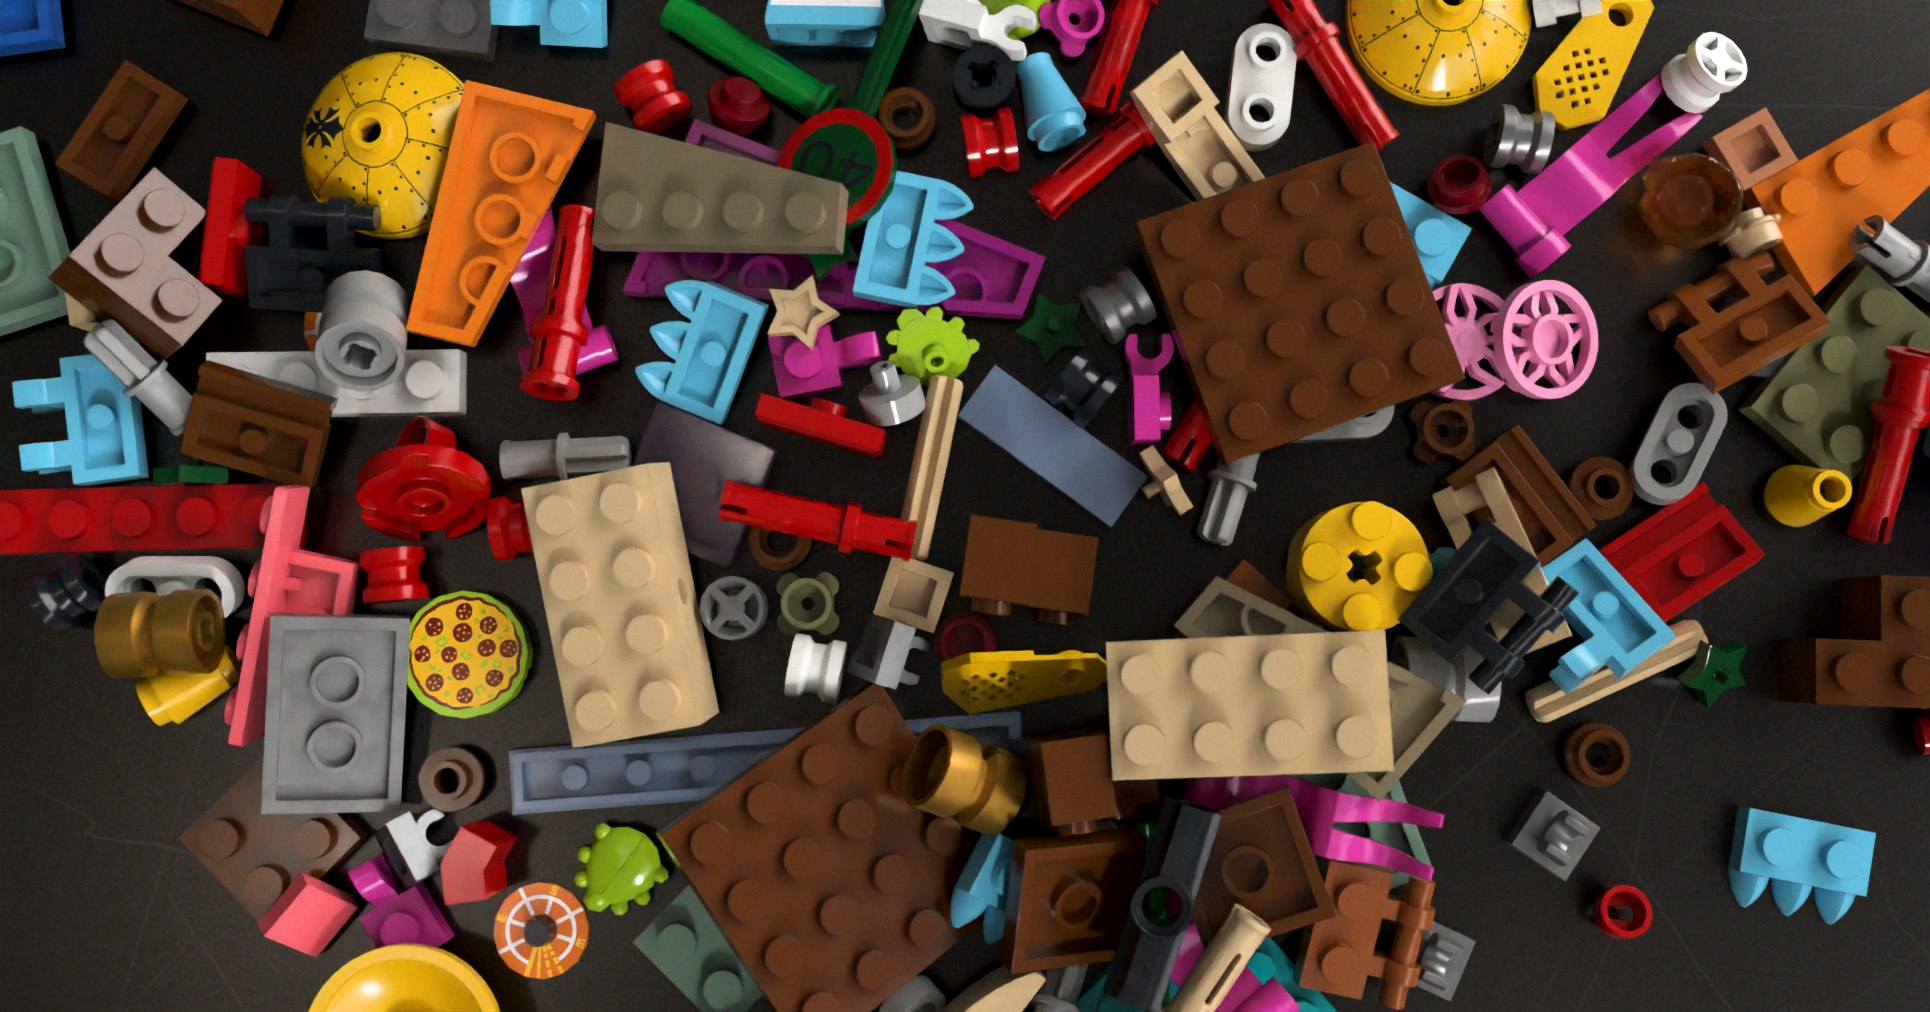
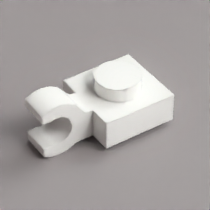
(968, 24)

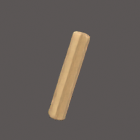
(931, 460)
(1550, 702)

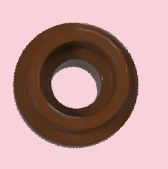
(907, 100)
(1582, 487)
(777, 561)
(1614, 760)
(470, 773)

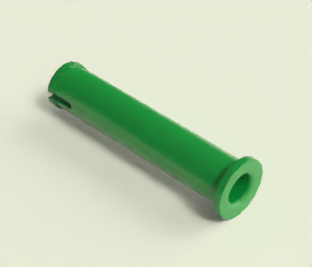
(749, 57)

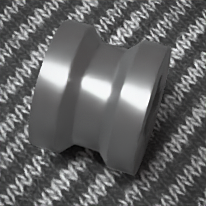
(1519, 139)
(1118, 304)
(718, 608)

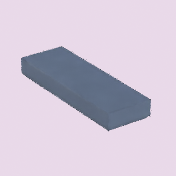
(1052, 446)

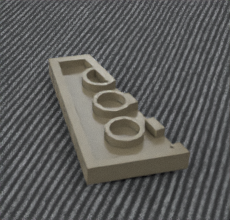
(702, 200)
(1416, 706)

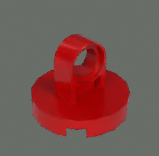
(423, 485)

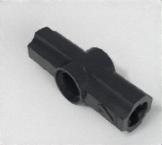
(1152, 943)

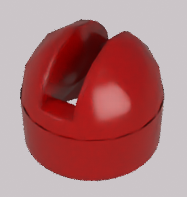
(1624, 898)

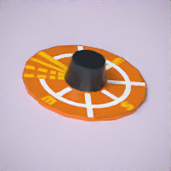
(541, 930)

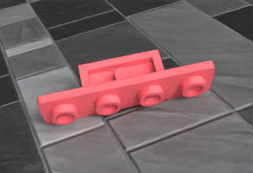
(282, 583)

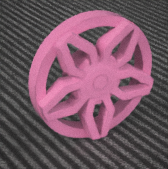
(1471, 338)
(1545, 339)

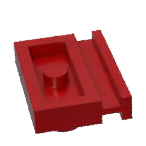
(1683, 553)

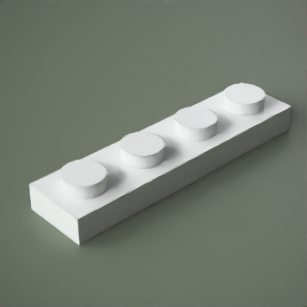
(427, 386)

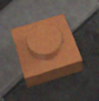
(1751, 149)

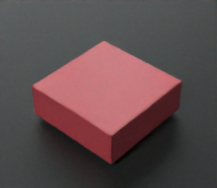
(308, 915)

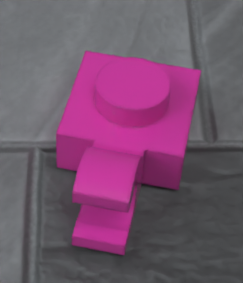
(814, 372)
(1147, 407)
(398, 914)

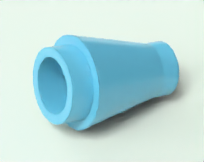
(1049, 106)

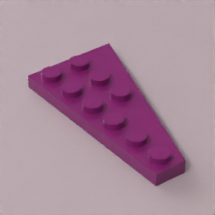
(988, 277)

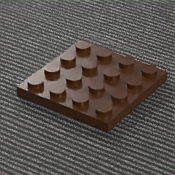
(1298, 303)
(824, 866)

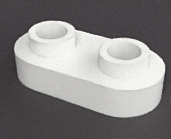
(1260, 84)
(179, 573)

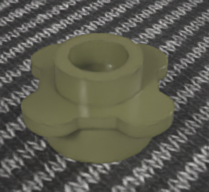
(820, 617)

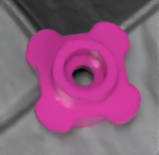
(1073, 37)

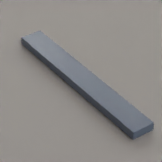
(678, 765)

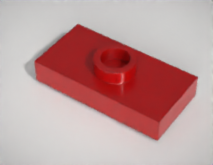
(226, 227)
(823, 423)

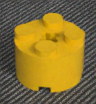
(1393, 572)

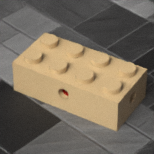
(620, 604)
(1249, 705)

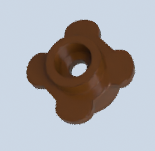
(1456, 418)

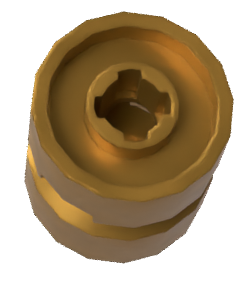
(155, 633)
(963, 779)

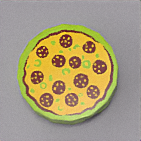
(467, 654)

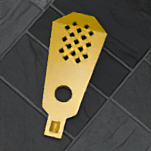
(1602, 42)
(1013, 678)

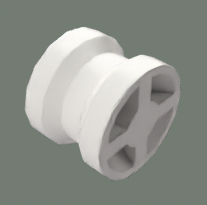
(1705, 71)
(815, 668)

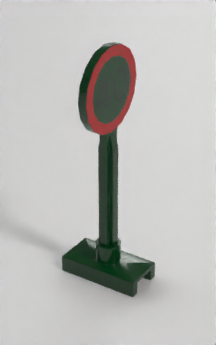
(848, 141)

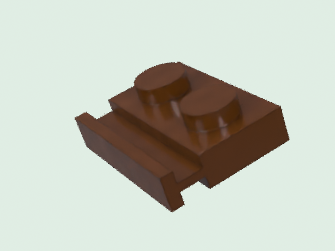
(258, 425)
(1539, 496)

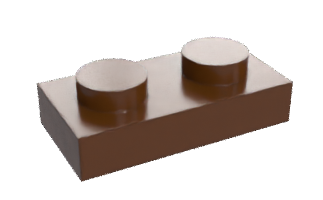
(121, 131)

